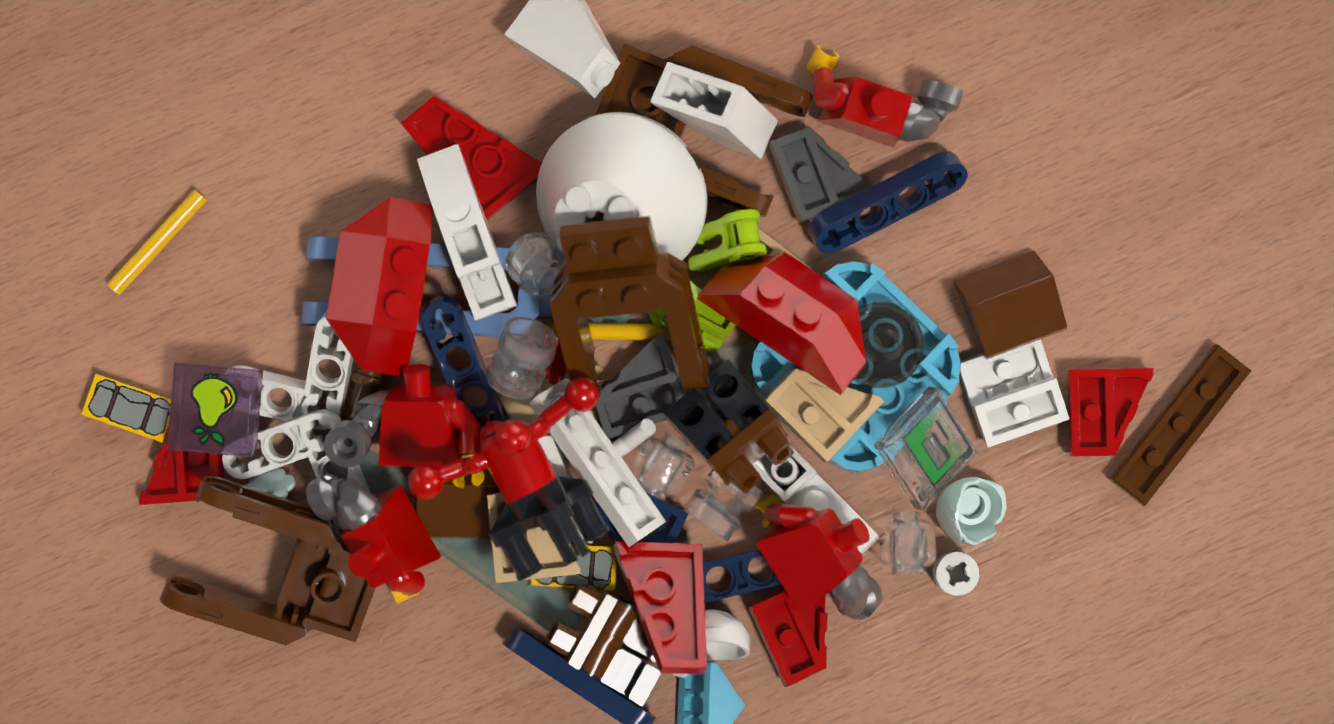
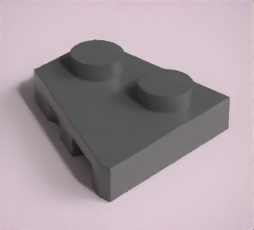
(813, 173)
(640, 390)

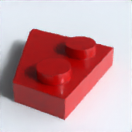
(1102, 407)
(179, 475)
(792, 637)

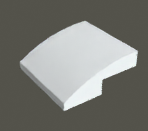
(1012, 393)

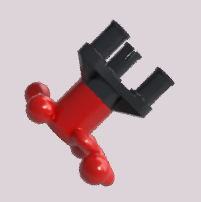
(528, 484)

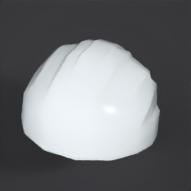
(724, 637)

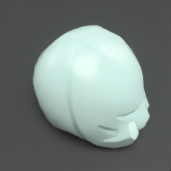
(971, 509)

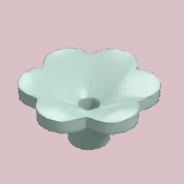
(273, 482)

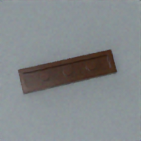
(1179, 425)

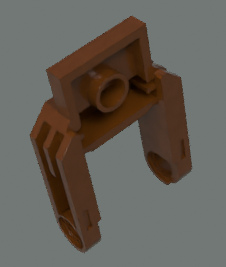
(640, 74)
(616, 272)
(316, 585)

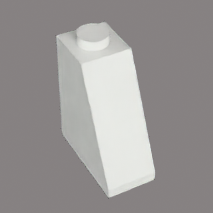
(565, 41)
(715, 109)

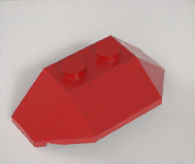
(381, 284)
(793, 315)

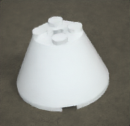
(621, 170)

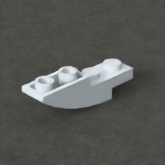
(466, 232)
(800, 485)

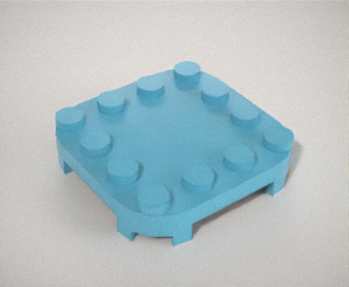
(937, 368)

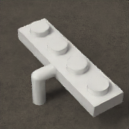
(603, 466)

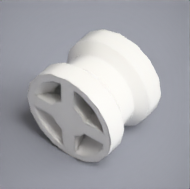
(946, 575)

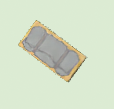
(128, 408)
(596, 570)

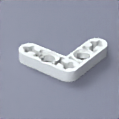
(308, 393)
(304, 445)

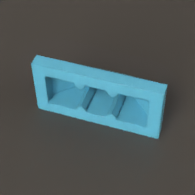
(708, 698)

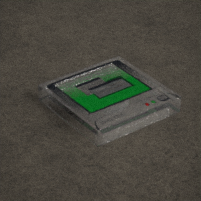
(926, 448)

